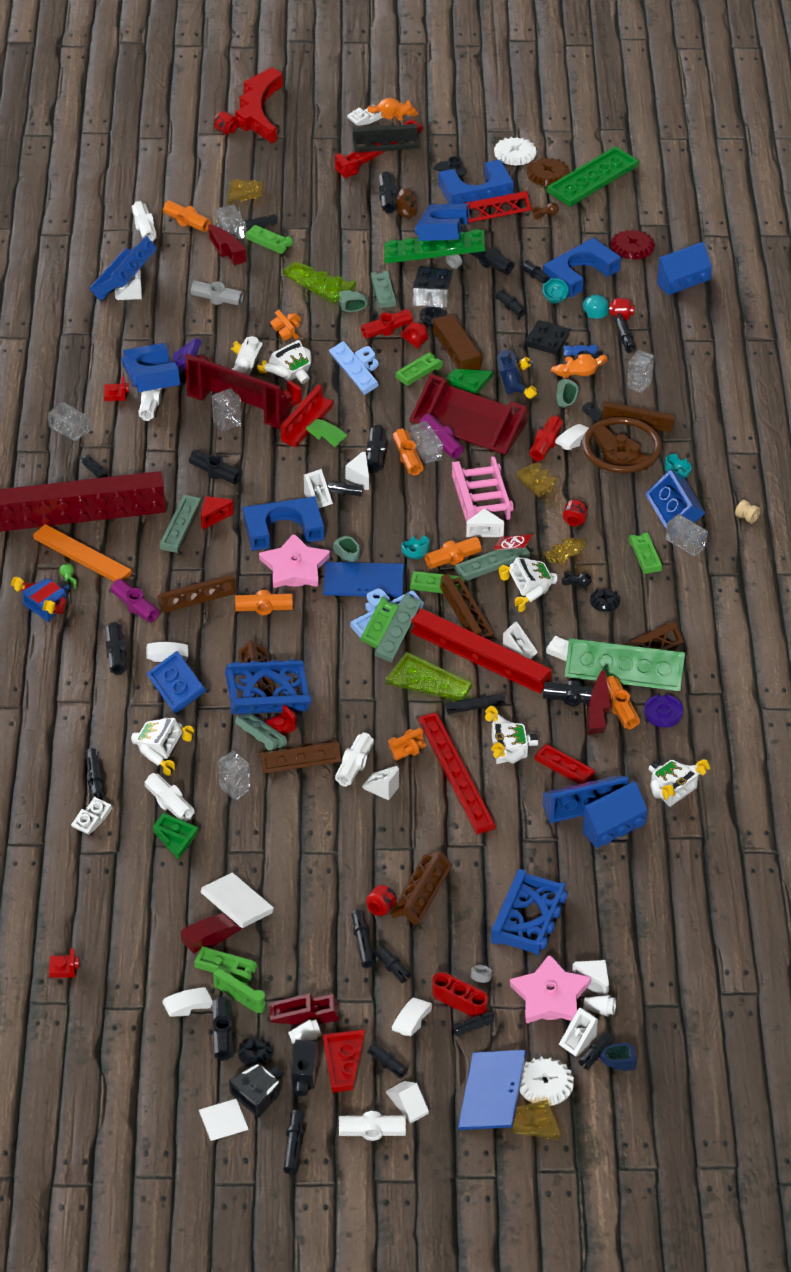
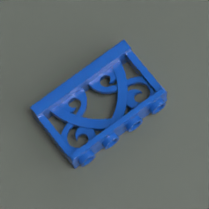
(123, 268)
(275, 671)
(522, 888)

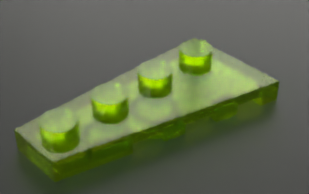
(318, 282)
(427, 678)

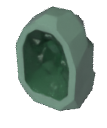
(352, 301)
(566, 393)
(347, 549)

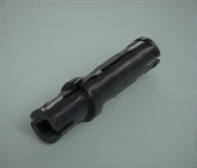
(626, 337)
(475, 703)
(95, 779)
(359, 920)
(294, 1134)

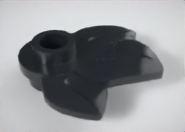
(453, 163)

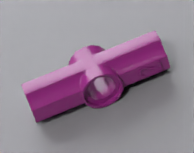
(444, 433)
(135, 601)

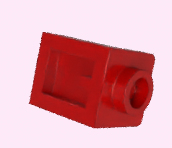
(345, 167)
(116, 392)
(293, 394)
(284, 722)
(64, 965)

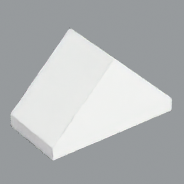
(131, 290)
(358, 471)
(316, 487)
(485, 525)
(517, 641)
(383, 782)
(597, 972)
(580, 1032)
(408, 1100)

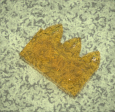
(536, 480)
(563, 551)

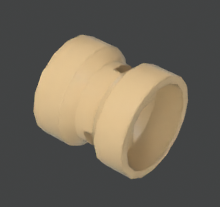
(746, 511)

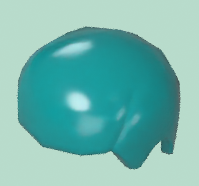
(555, 290)
(596, 306)
(679, 466)
(415, 548)

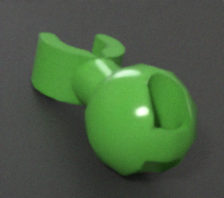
(67, 571)

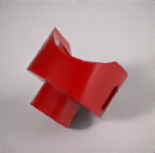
(415, 334)

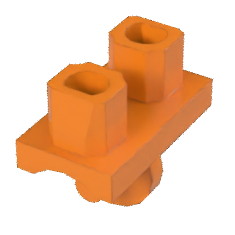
(289, 324)
(407, 744)

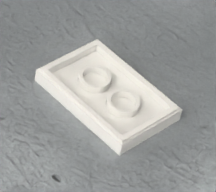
(237, 900)

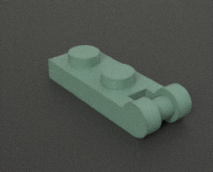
(383, 289)
(261, 731)

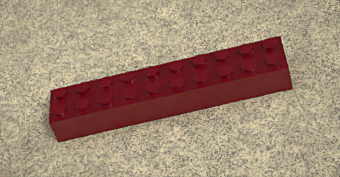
(81, 501)

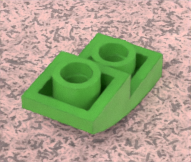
(330, 432)

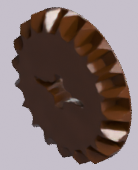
(546, 171)

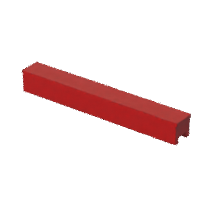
(481, 651)

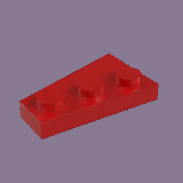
(343, 1058)

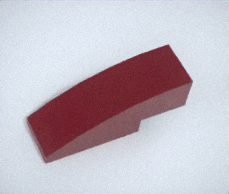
(227, 245)
(598, 705)
(208, 932)
(304, 1008)

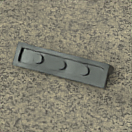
(384, 136)

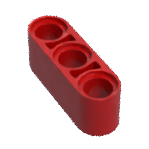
(459, 994)

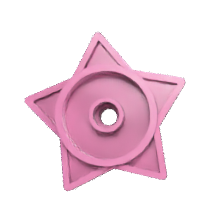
(294, 563)
(550, 991)

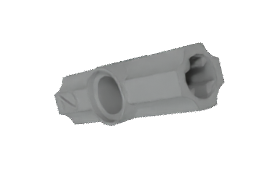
(217, 293)

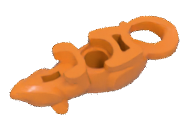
(393, 108)
(583, 366)

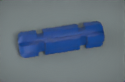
(568, 350)

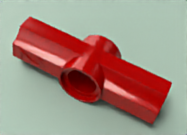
(386, 324)
(546, 438)

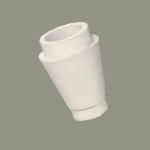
(602, 1005)
(306, 1031)

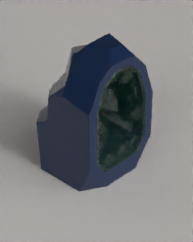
(619, 1056)

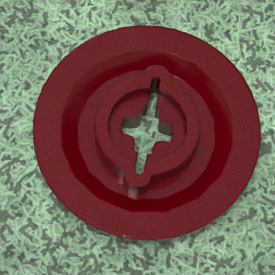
(641, 244)

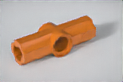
(186, 216)
(407, 452)
(452, 552)
(263, 602)
(621, 704)

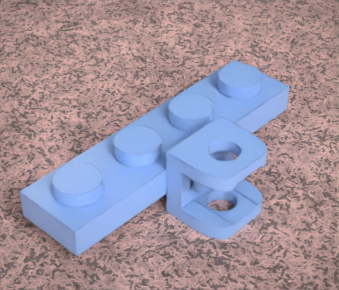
(357, 366)
(360, 623)

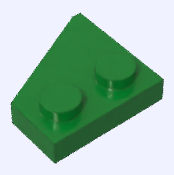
(469, 380)
(175, 834)

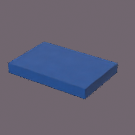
(176, 682)

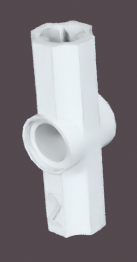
(144, 220)
(149, 403)
(354, 759)
(169, 797)
(372, 1125)

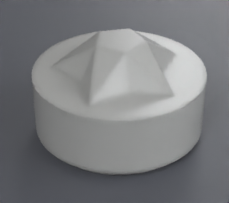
(454, 261)
(481, 973)

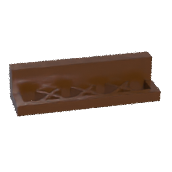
(656, 420)
(197, 593)
(460, 608)
(654, 634)
(248, 654)
(300, 756)
(422, 887)

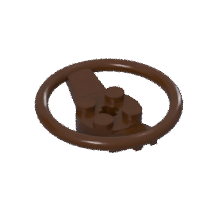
(620, 452)

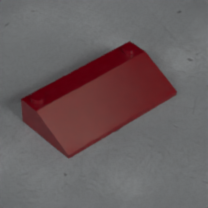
(207, 376)
(471, 416)

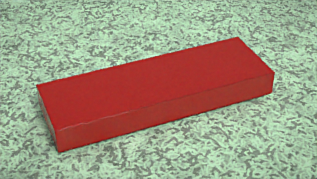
(564, 764)

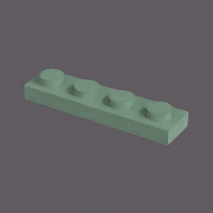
(180, 523)
(489, 562)
(398, 628)

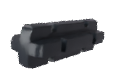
(261, 221)
(593, 412)
(94, 467)
(473, 1023)

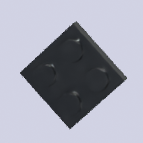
(432, 278)
(547, 337)

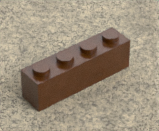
(457, 343)

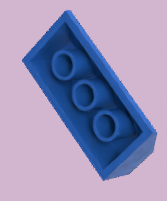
(571, 800)

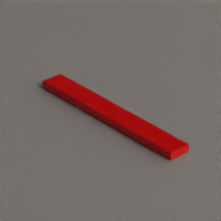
(456, 773)

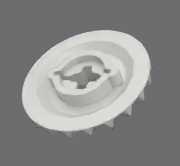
(522, 153)
(559, 1081)

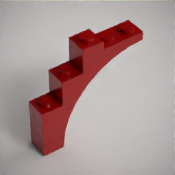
(255, 95)

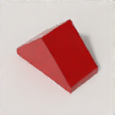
(215, 510)

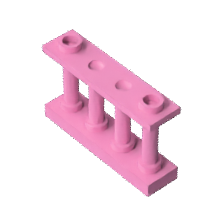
(467, 499)

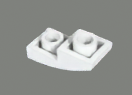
(364, 117)
(572, 437)
(161, 650)
(92, 817)
(182, 1002)
(410, 1017)

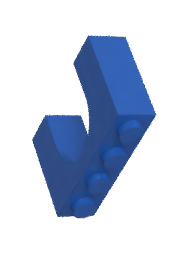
(458, 192)
(442, 222)
(588, 253)
(150, 367)
(302, 511)

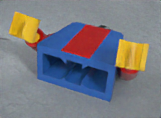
(43, 597)

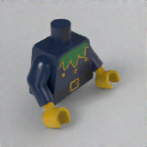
(510, 373)

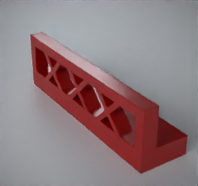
(510, 199)
(311, 408)

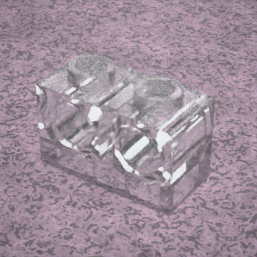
(231, 221)
(430, 297)
(640, 371)
(226, 410)
(69, 421)
(427, 442)
(686, 535)
(234, 775)

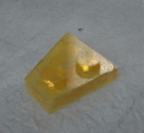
(244, 190)
(536, 1120)

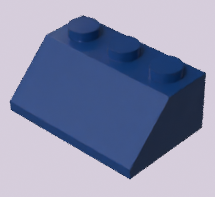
(684, 269)
(674, 497)
(614, 815)

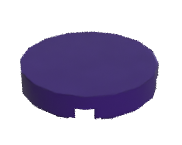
(663, 711)

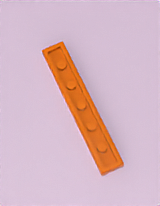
(82, 554)

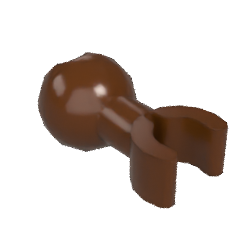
(552, 209)

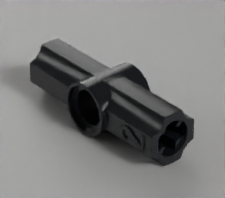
(387, 192)
(493, 258)
(376, 448)
(215, 466)
(116, 648)
(571, 693)
(222, 1028)

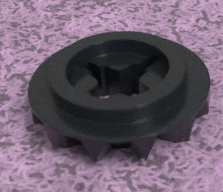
(427, 313)
(598, 602)
(247, 1056)

